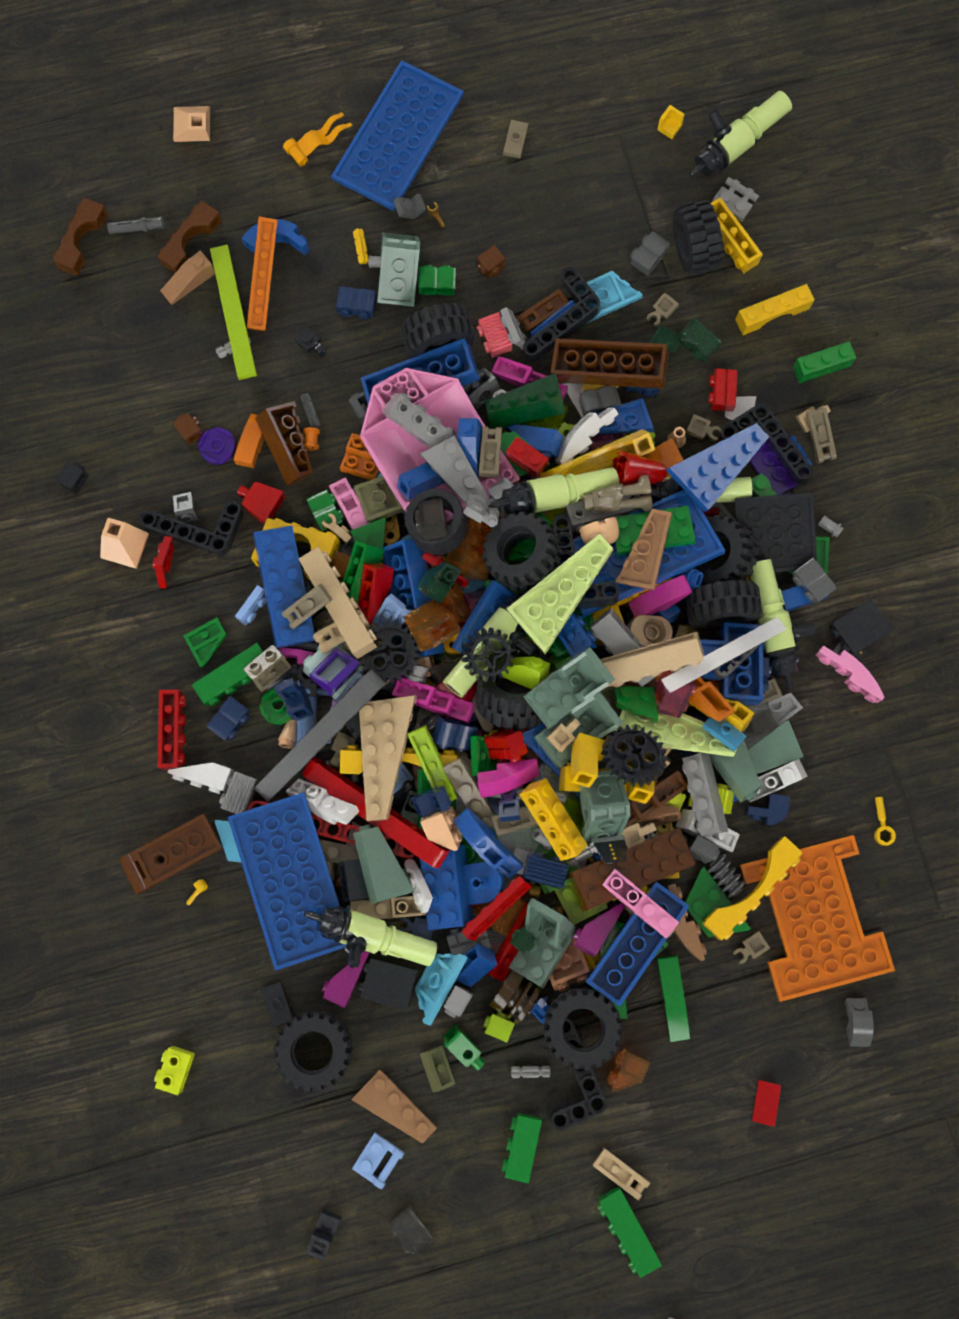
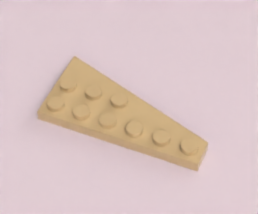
(383, 744)

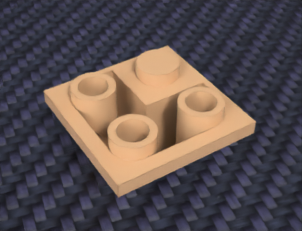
(191, 124)
(122, 543)
(441, 829)

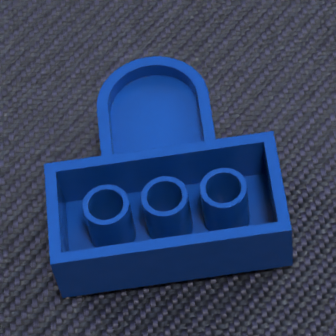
(746, 681)
(457, 888)

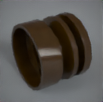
(515, 997)

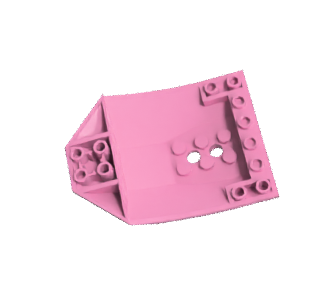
(396, 449)

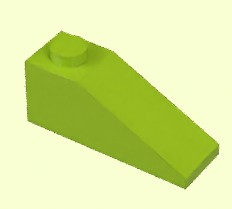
(526, 671)

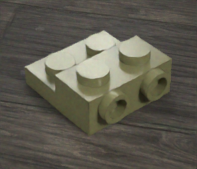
(377, 499)

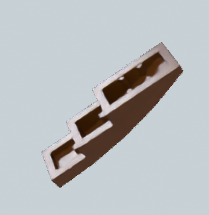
(663, 792)

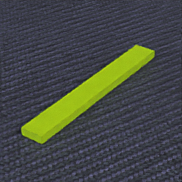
(233, 312)

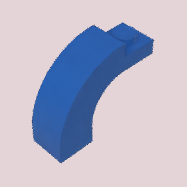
(285, 232)

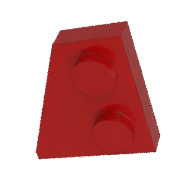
(434, 560)
(162, 562)

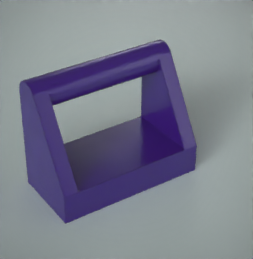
(341, 678)

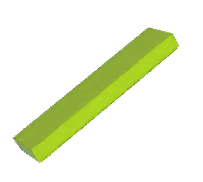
(431, 760)

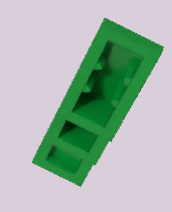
(673, 998)

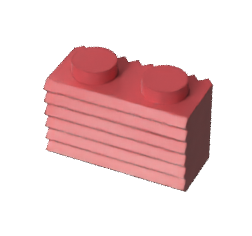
(494, 335)

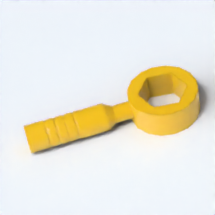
(882, 817)

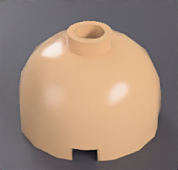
(607, 529)

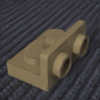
(267, 668)

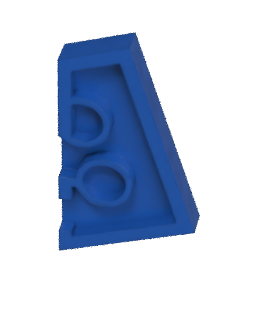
(630, 419)

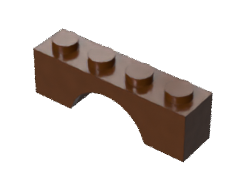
(88, 217)
(201, 221)

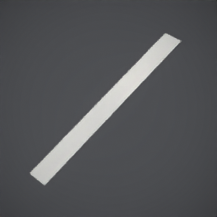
(723, 654)

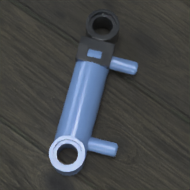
(313, 690)

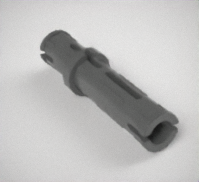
(143, 224)

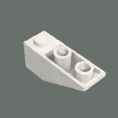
(206, 774)
(780, 778)

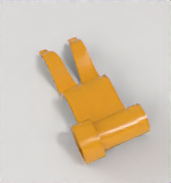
(312, 139)

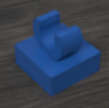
(540, 1009)

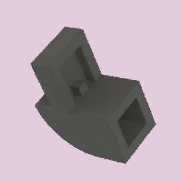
(860, 1023)

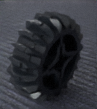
(486, 646)

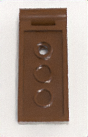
(180, 850)

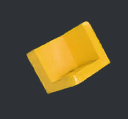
(671, 122)

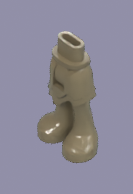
(610, 498)

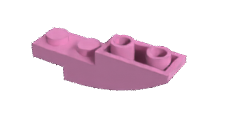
(348, 503)
(858, 676)
(640, 903)

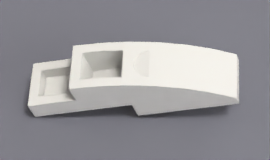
(578, 438)
(322, 804)

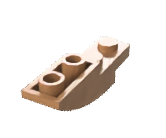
(688, 931)

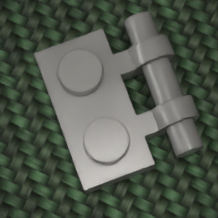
(738, 206)
(515, 335)
(476, 509)

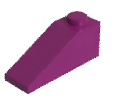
(595, 932)
(343, 984)

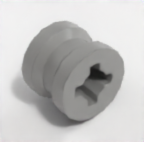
(419, 673)

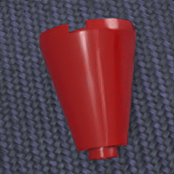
(631, 467)

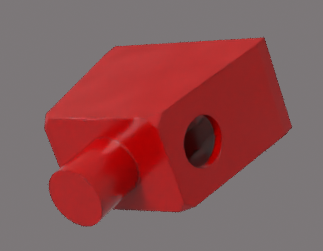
(261, 500)

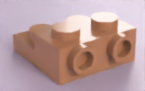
(570, 969)

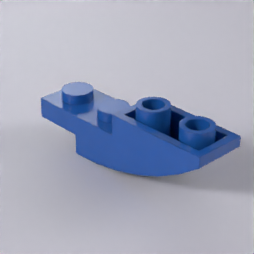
(486, 844)

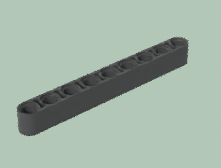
(319, 735)

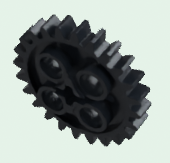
(390, 670)
(634, 755)

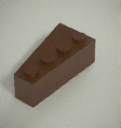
(285, 441)

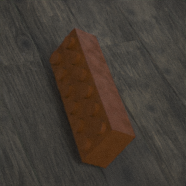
(610, 363)
(644, 865)

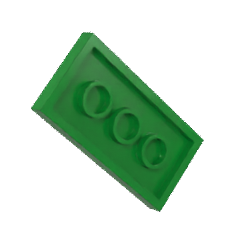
(679, 531)

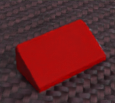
(766, 1103)

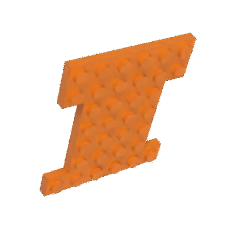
(820, 924)

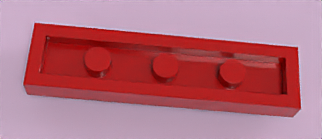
(496, 909)
(507, 951)

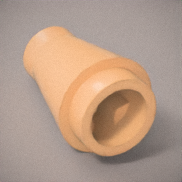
(678, 436)
(288, 736)

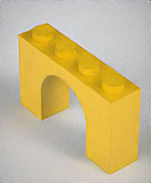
(325, 541)
(584, 767)

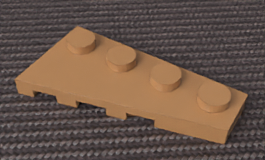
(645, 559)
(388, 1102)

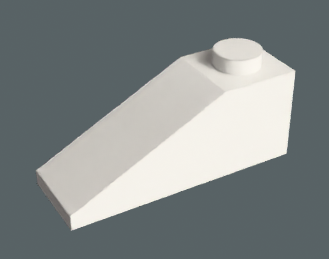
(688, 824)

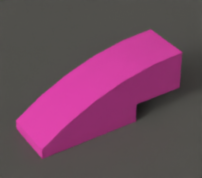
(662, 598)
(507, 777)

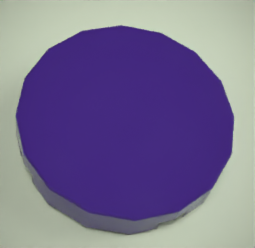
(217, 446)

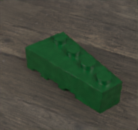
(526, 403)

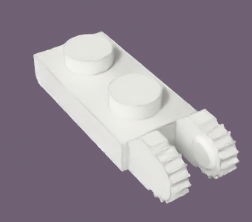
(421, 892)

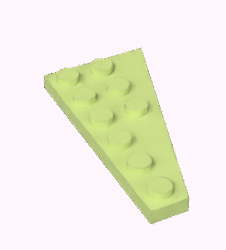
(552, 601)
(678, 733)

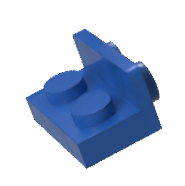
(575, 635)

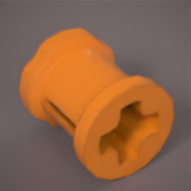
(311, 436)

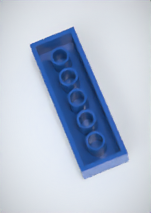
(450, 360)
(407, 574)
(282, 583)
(633, 949)

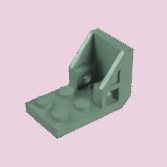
(398, 269)
(568, 686)
(596, 720)
(604, 807)
(552, 936)

